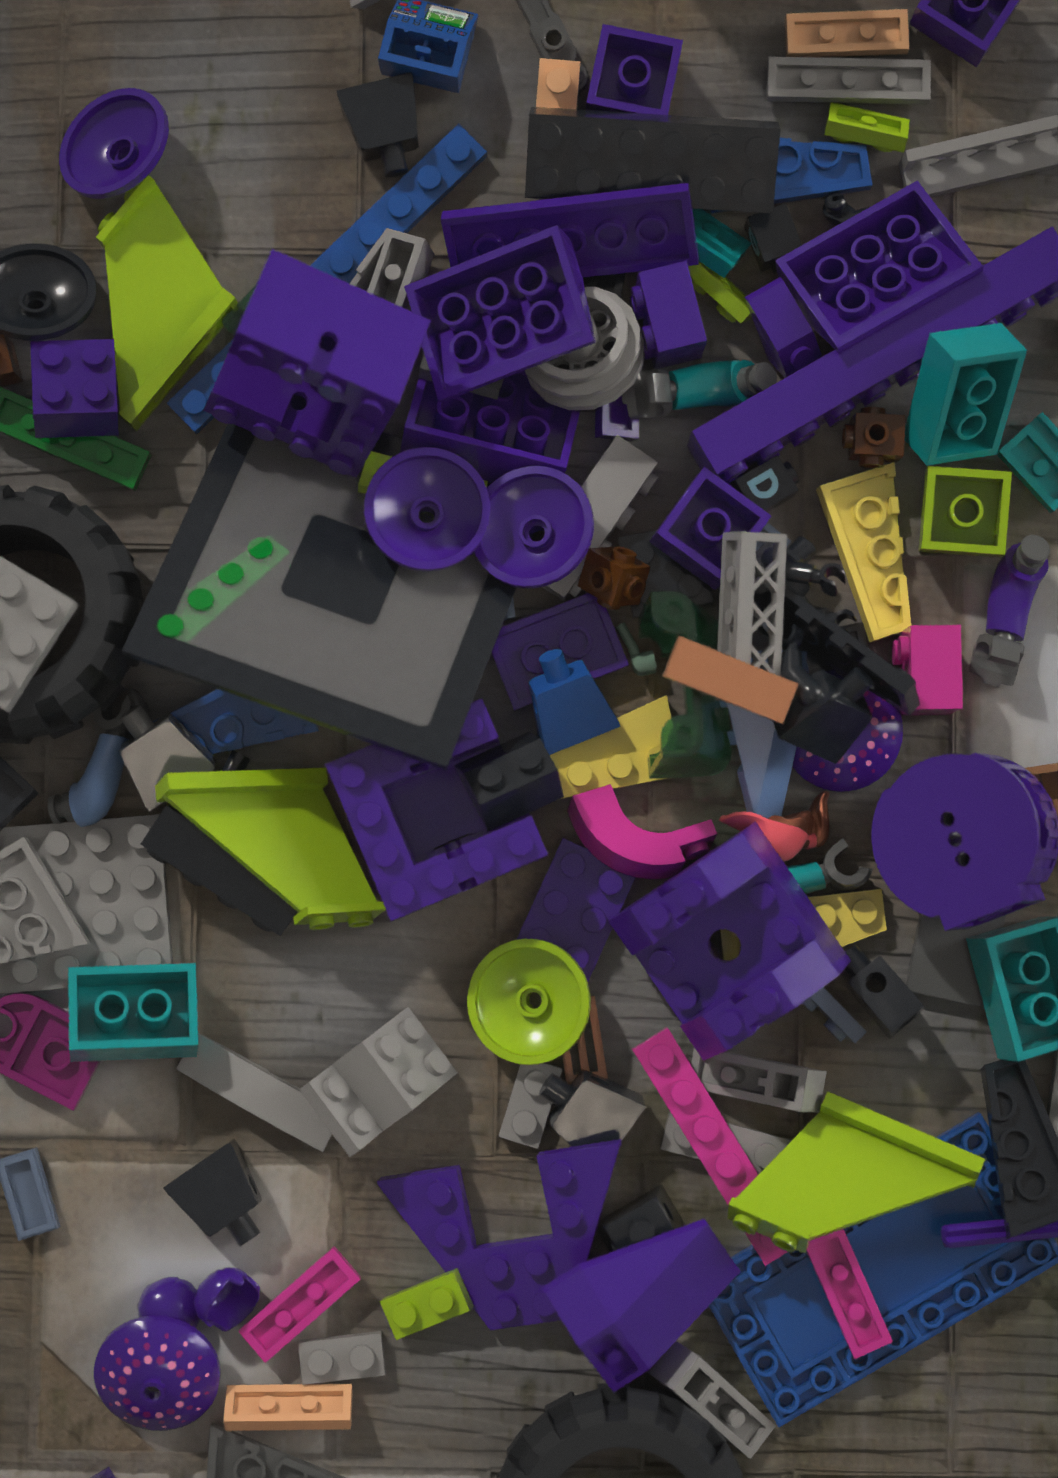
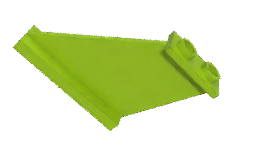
(160, 298)
(281, 833)
(845, 1172)

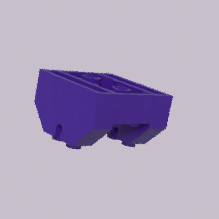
(782, 937)

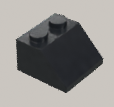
(510, 780)

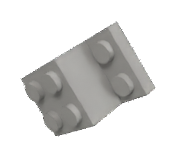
(378, 1081)

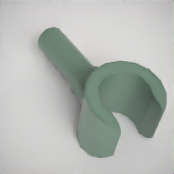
(642, 663)

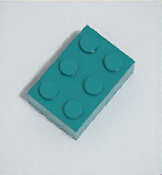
(964, 393)
(1019, 986)
(132, 1012)

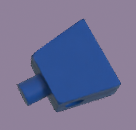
(568, 703)

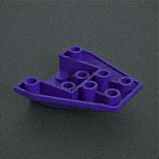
(641, 1298)

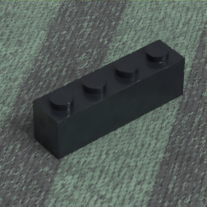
(206, 864)

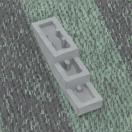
(255, 1091)

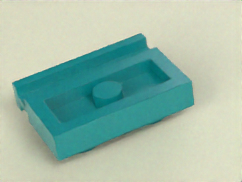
(718, 244)
(1034, 459)

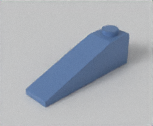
(763, 757)

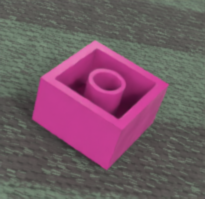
(935, 662)

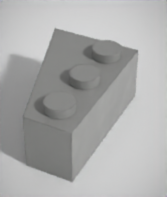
(392, 264)

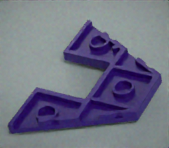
(509, 1274)

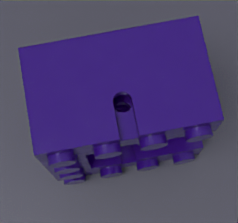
(316, 364)
(410, 811)

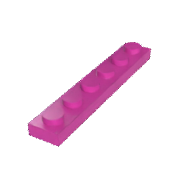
(701, 1124)

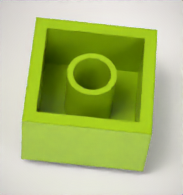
(965, 511)

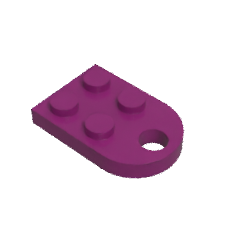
(39, 1050)

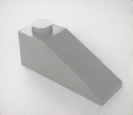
(762, 1080)
(712, 1398)

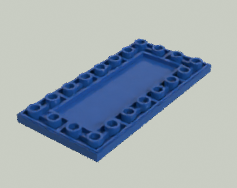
(787, 1327)

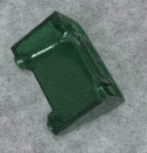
(698, 740)

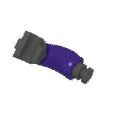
(1009, 603)

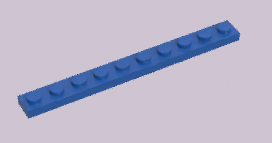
(397, 210)

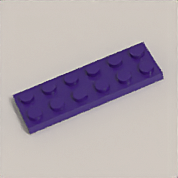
(607, 230)

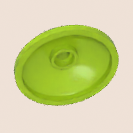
(502, 1008)

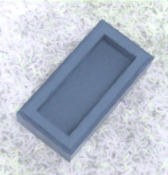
(28, 1194)

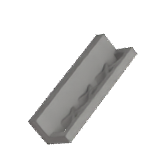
(983, 157)
(737, 599)

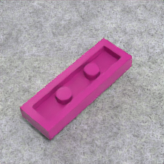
(848, 1293)
(299, 1304)

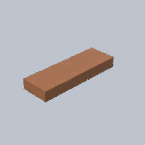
(730, 680)

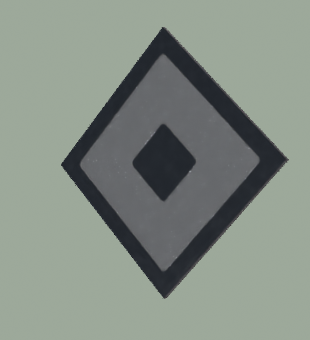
(326, 617)

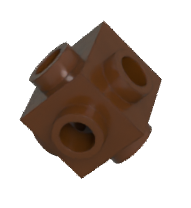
(888, 435)
(614, 576)

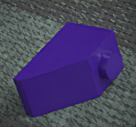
(782, 328)

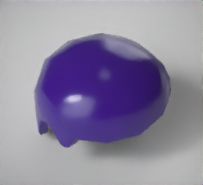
(169, 1298)
(226, 1298)

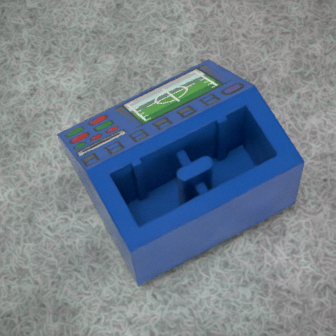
(428, 42)

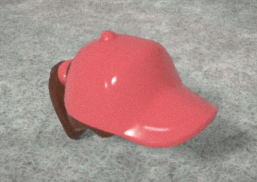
(791, 832)

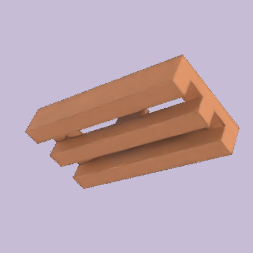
(594, 1021)

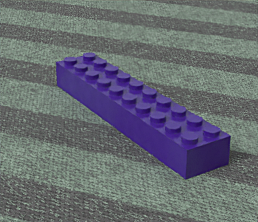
(866, 370)

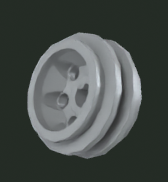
(611, 371)

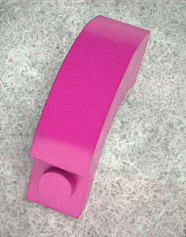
(629, 848)

